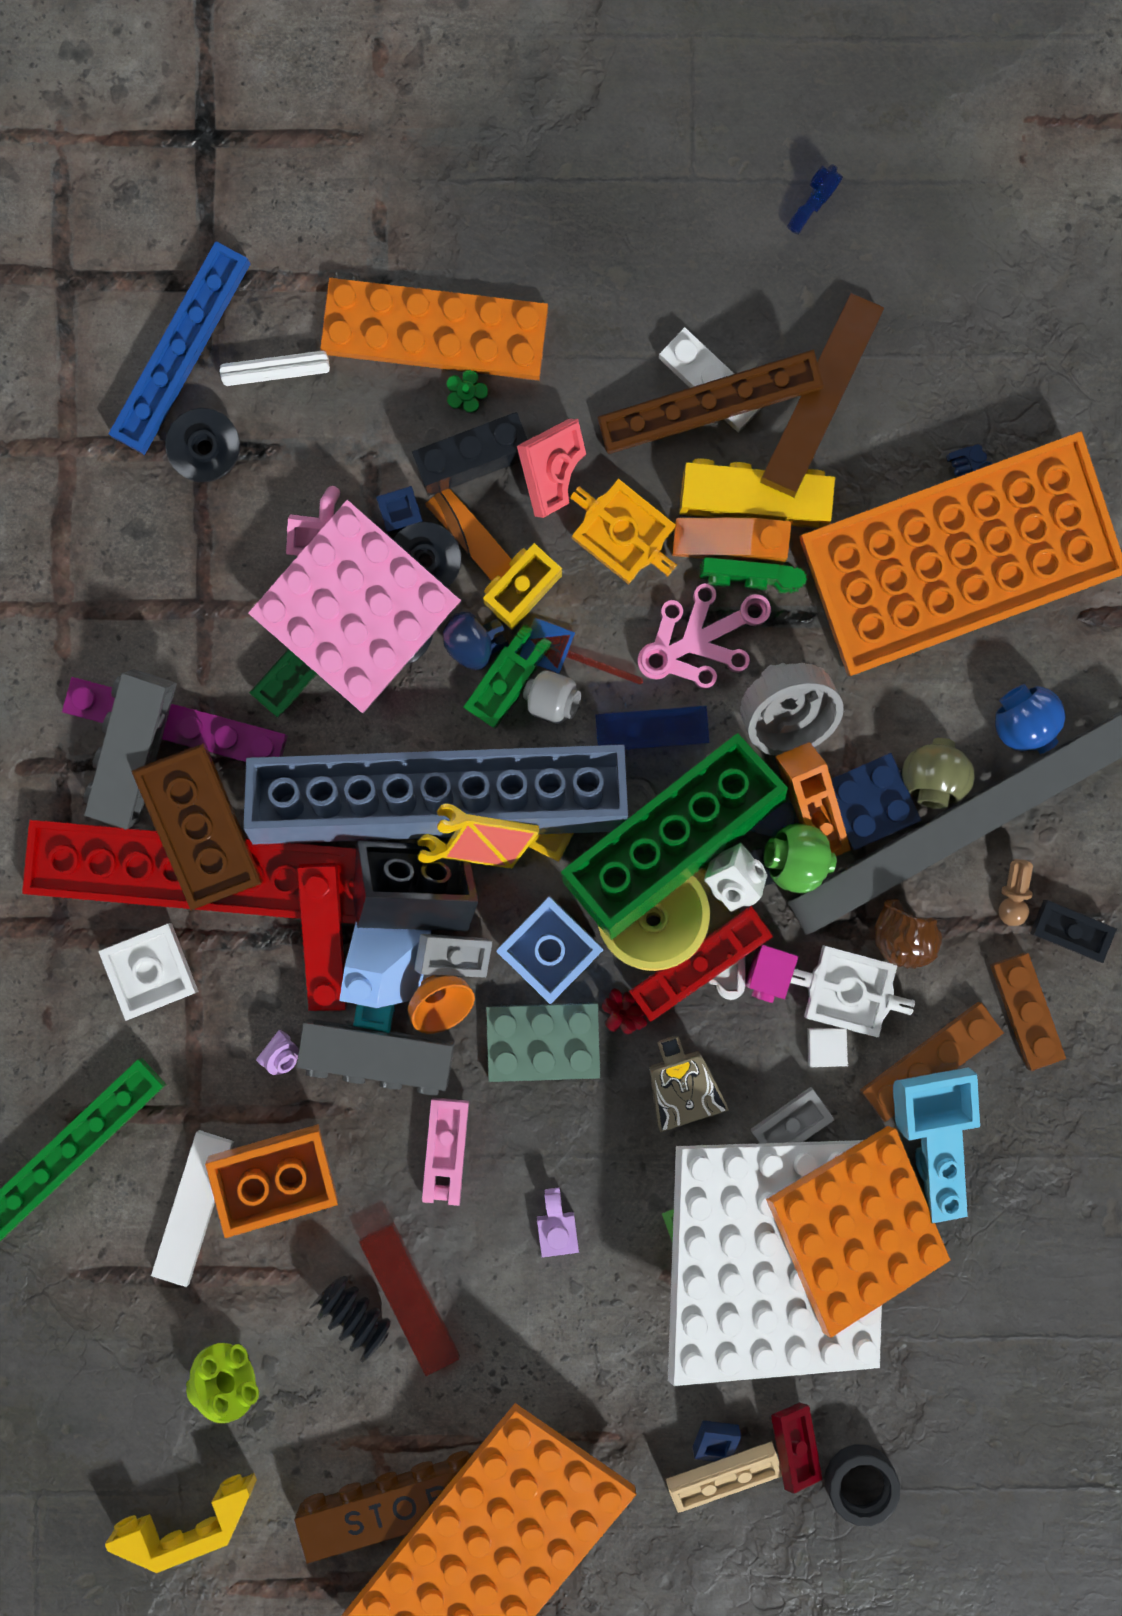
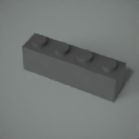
(130, 741)
(375, 1055)

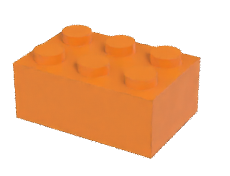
(271, 1181)

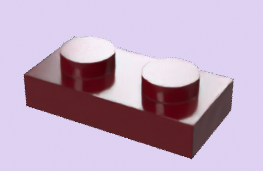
(796, 1447)

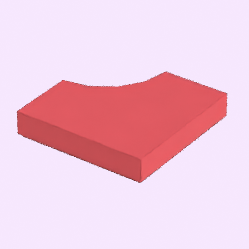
(549, 464)

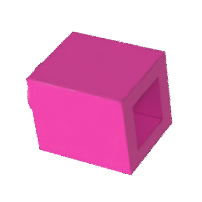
(770, 973)

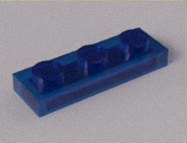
(653, 728)

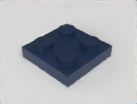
(874, 801)

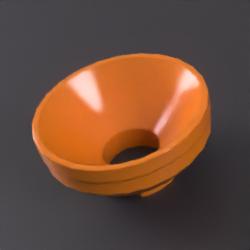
(442, 1009)

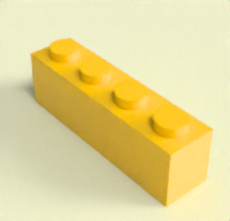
(737, 493)

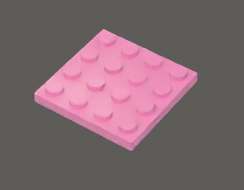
(354, 606)

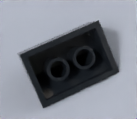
(404, 893)

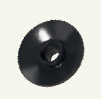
(190, 433)
(436, 542)

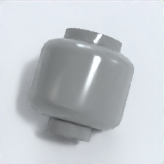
(552, 697)

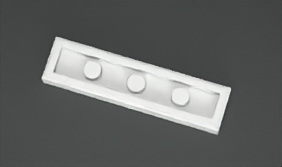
(189, 1213)

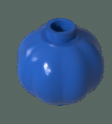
(1030, 719)

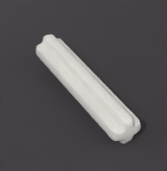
(274, 368)

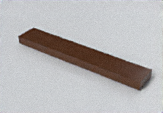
(711, 402)
(817, 408)

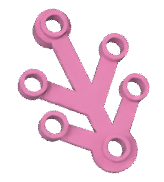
(697, 639)

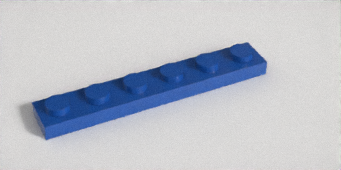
(180, 348)

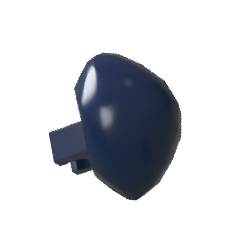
(470, 641)

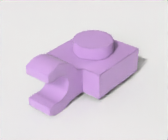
(556, 1228)

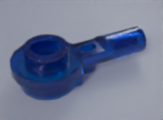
(823, 184)

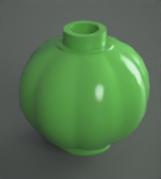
(799, 858)

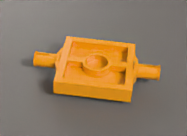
(623, 531)

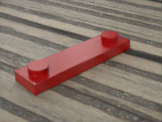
(322, 935)
(715, 955)

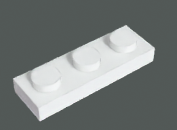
(697, 366)

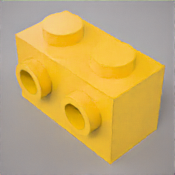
(522, 586)

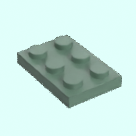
(543, 1042)

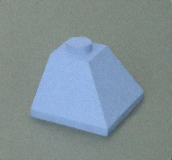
(381, 967)

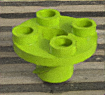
(222, 1383)

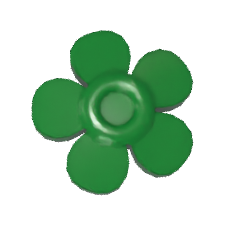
(466, 391)

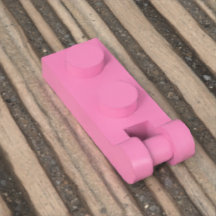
(445, 1150)

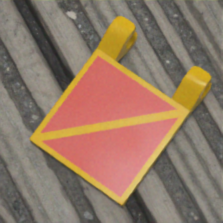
(477, 839)

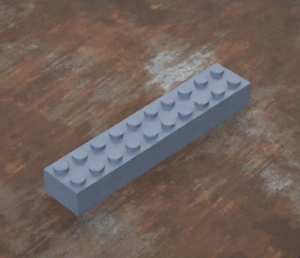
(400, 792)

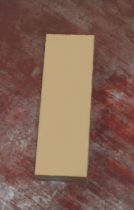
(724, 1477)

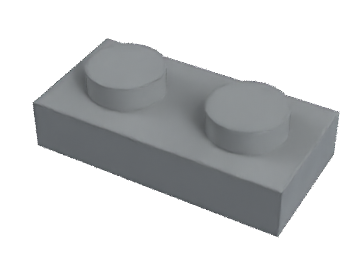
(453, 955)
(794, 1120)

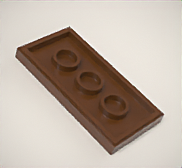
(197, 826)

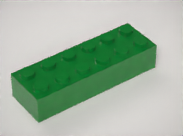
(674, 836)

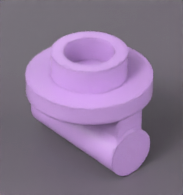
(279, 1054)

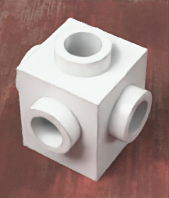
(736, 877)

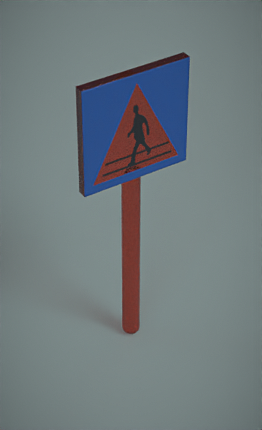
(559, 649)

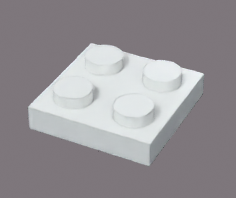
(148, 971)

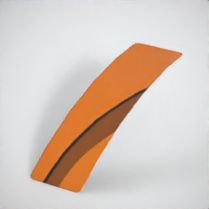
(469, 533)

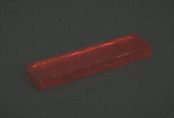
(409, 1299)

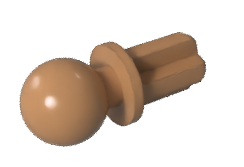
(1014, 909)

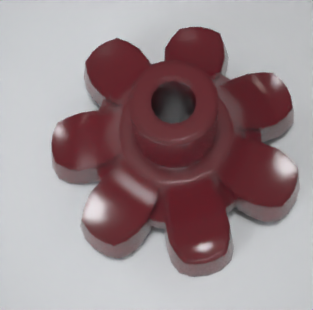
(623, 1012)

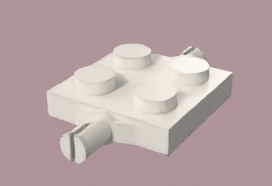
(851, 991)

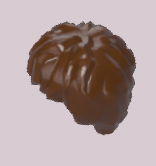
(906, 938)

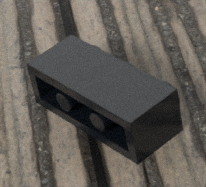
(470, 454)

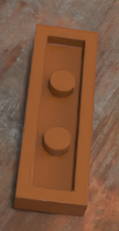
(1028, 1011)

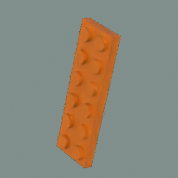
(434, 329)

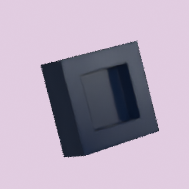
(399, 509)
(716, 1441)

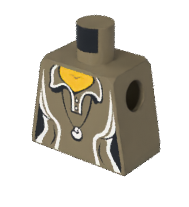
(683, 1087)

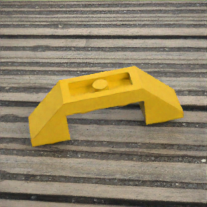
(140, 1544)

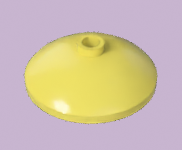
(674, 940)

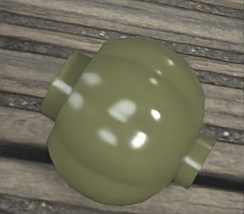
(938, 774)

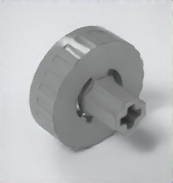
(783, 693)

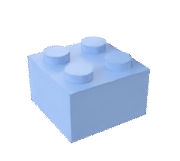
(549, 949)

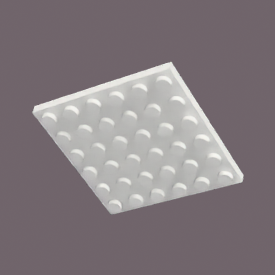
(732, 1280)

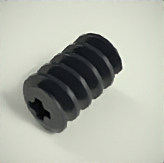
(353, 1317)

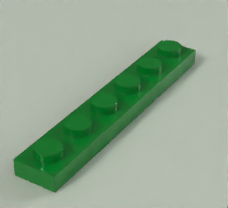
(77, 1143)

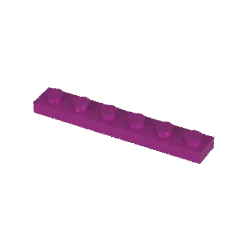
(183, 724)

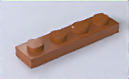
(939, 1053)

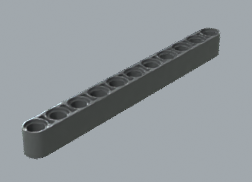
(960, 825)

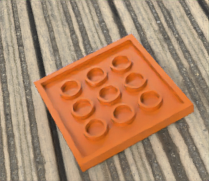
(858, 1230)

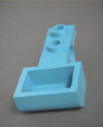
(937, 1111)

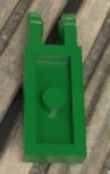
(753, 574)
(506, 679)

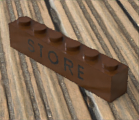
(372, 1511)

